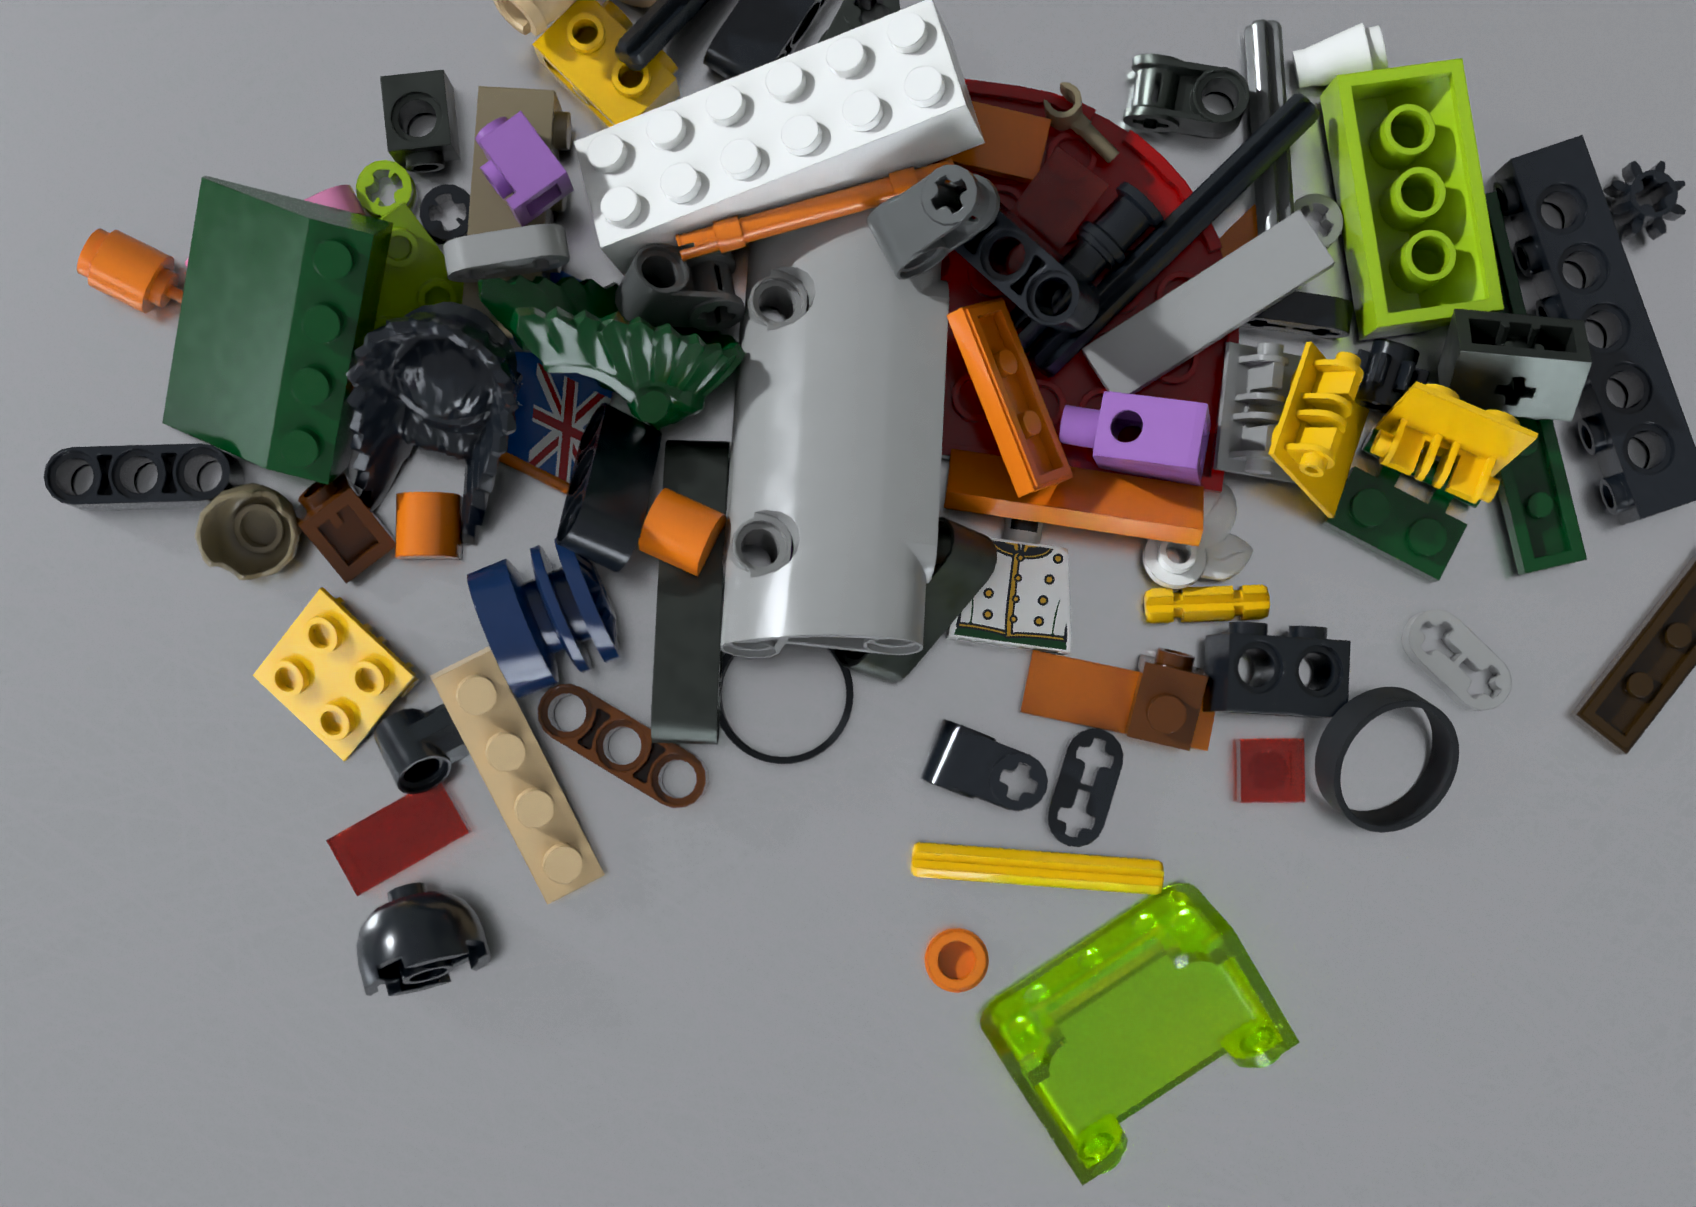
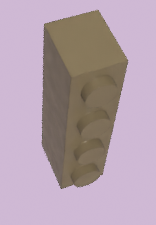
(487, 209)

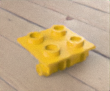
(1320, 425)
(1460, 433)
(335, 674)

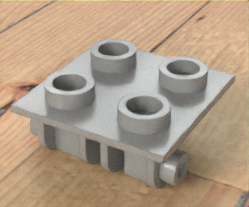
(1250, 408)

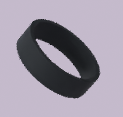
(726, 660)
(1427, 791)

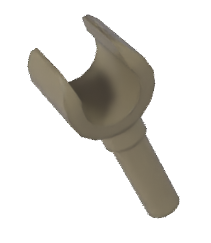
(1078, 122)

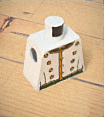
(1024, 598)

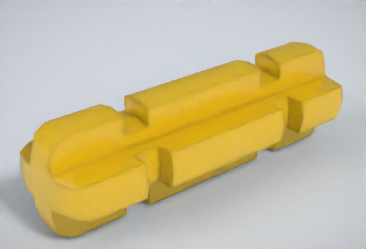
(1206, 603)

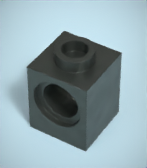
(414, 94)

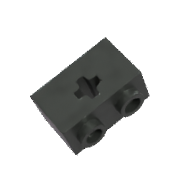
(1516, 363)

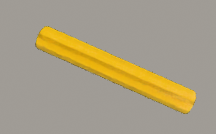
(1037, 868)

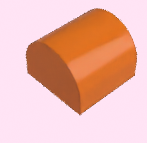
(428, 525)
(680, 531)

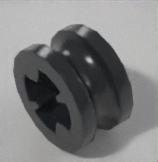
(431, 204)

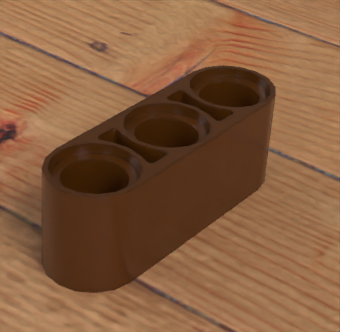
(592, 743)

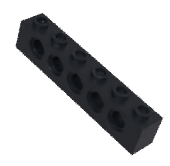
(1611, 297)

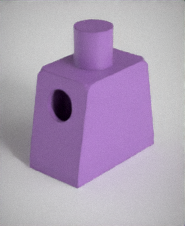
(1170, 441)

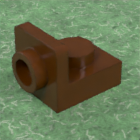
(342, 527)

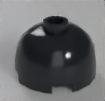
(418, 940)

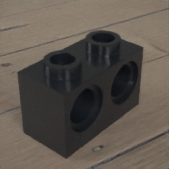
(1276, 678)

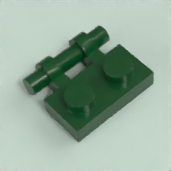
(1397, 523)

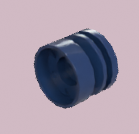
(543, 616)

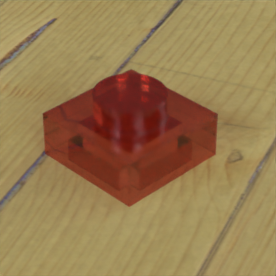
(1270, 770)

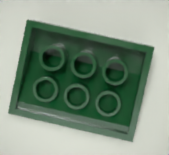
(273, 326)

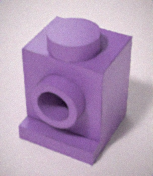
(522, 166)

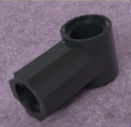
(419, 747)

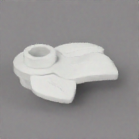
(1216, 557)

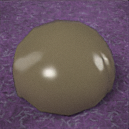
(248, 531)

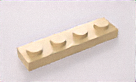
(517, 775)

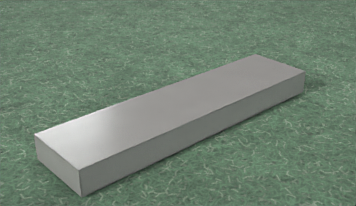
(1209, 306)

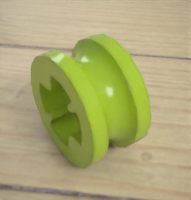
(368, 184)

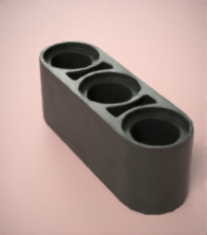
(961, 569)

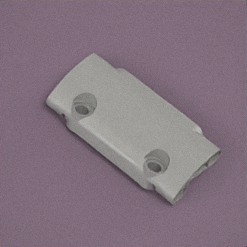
(834, 446)

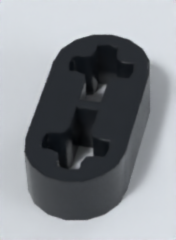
(1307, 315)
(1099, 792)

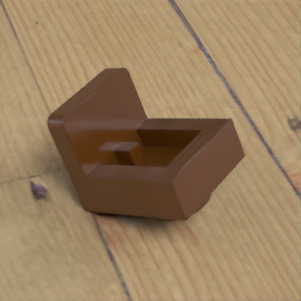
(1167, 699)

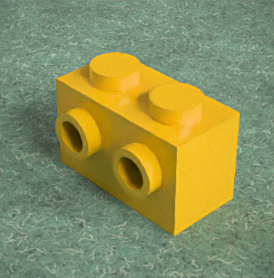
(583, 58)

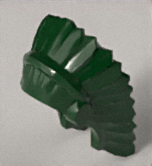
(579, 330)

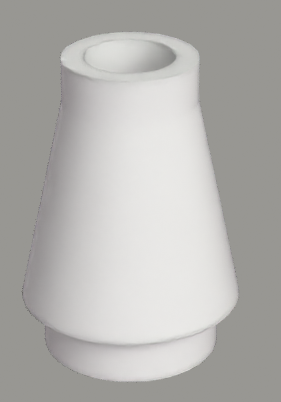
(1343, 53)

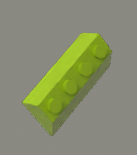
(1410, 197)

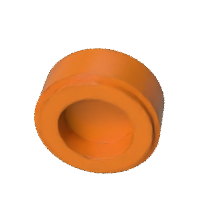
(956, 959)

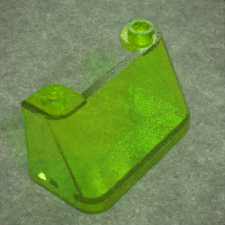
(1132, 1021)

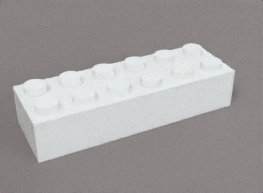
(782, 133)

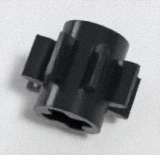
(1659, 188)
(1387, 374)

